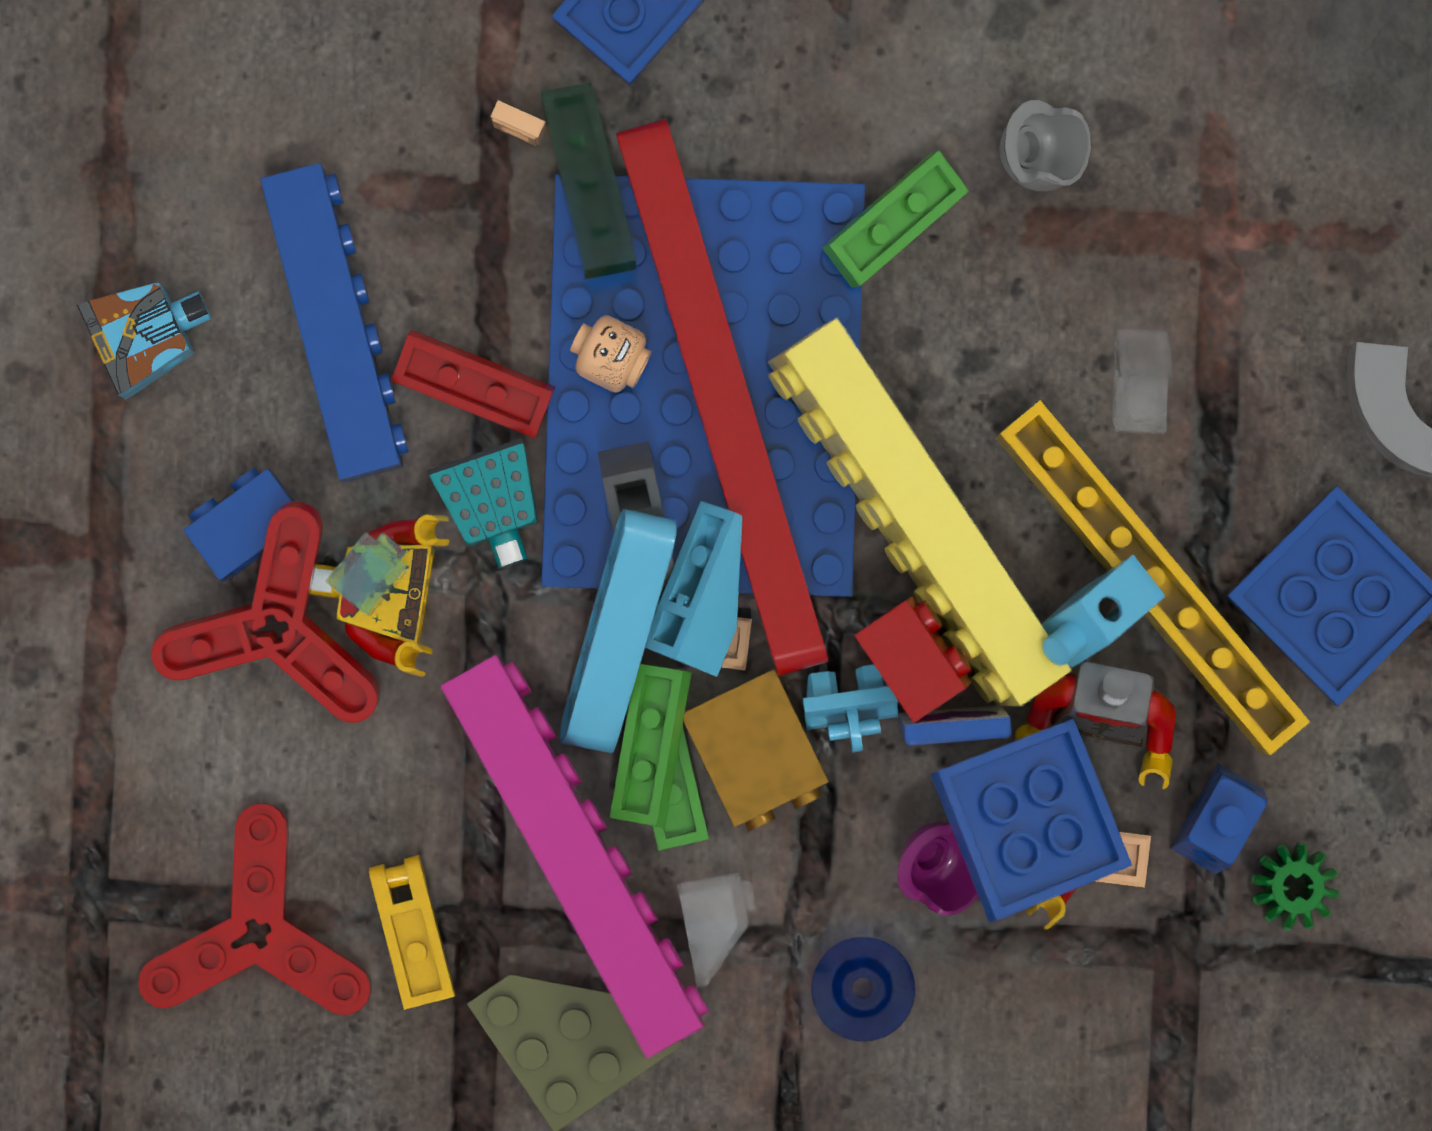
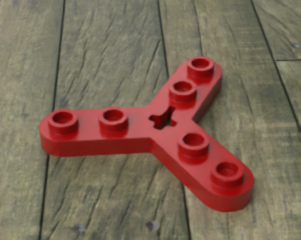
(280, 591)
(259, 895)

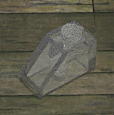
(714, 919)

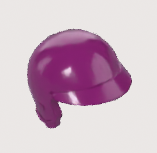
(935, 870)

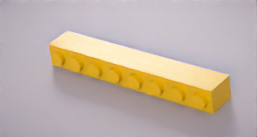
(1184, 614)

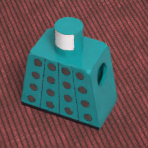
(490, 498)

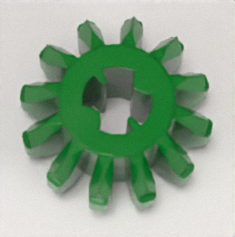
(1294, 867)

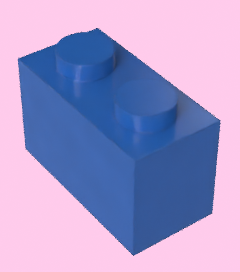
(235, 530)

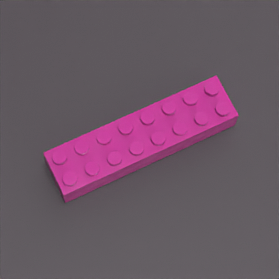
(574, 856)

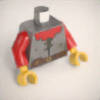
(1110, 707)

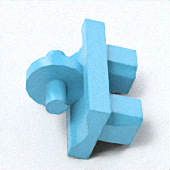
(851, 712)

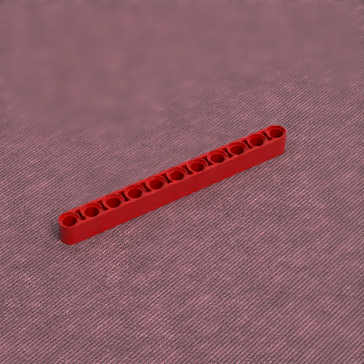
(722, 396)

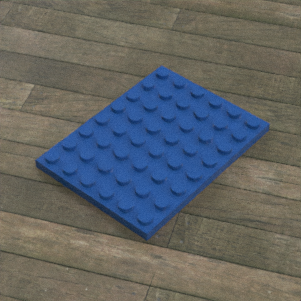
(774, 292)

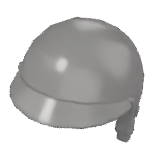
(1045, 146)

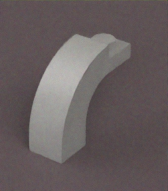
(1382, 408)

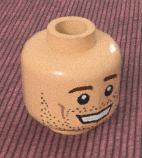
(610, 354)

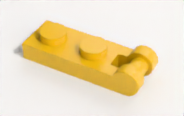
(412, 934)

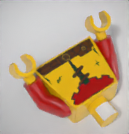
(397, 624)

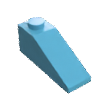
(701, 596)

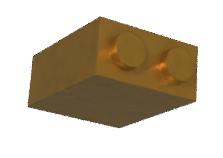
(755, 751)

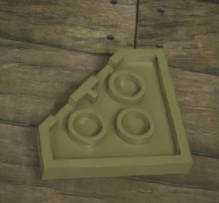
(562, 1043)

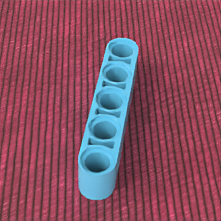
(617, 631)

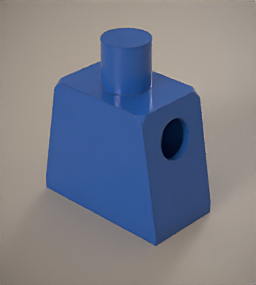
(1220, 820)

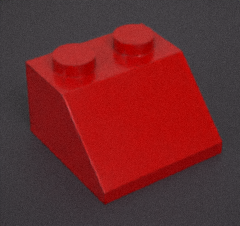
(915, 657)

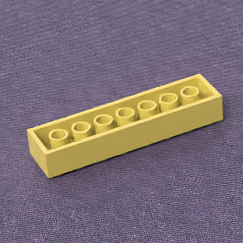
(916, 514)

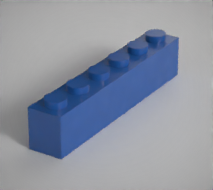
(332, 322)

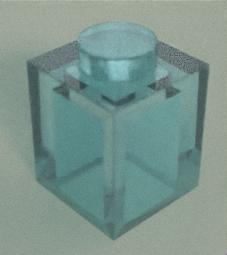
(369, 572)

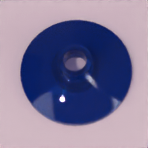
(868, 1016)

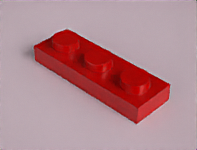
(473, 384)

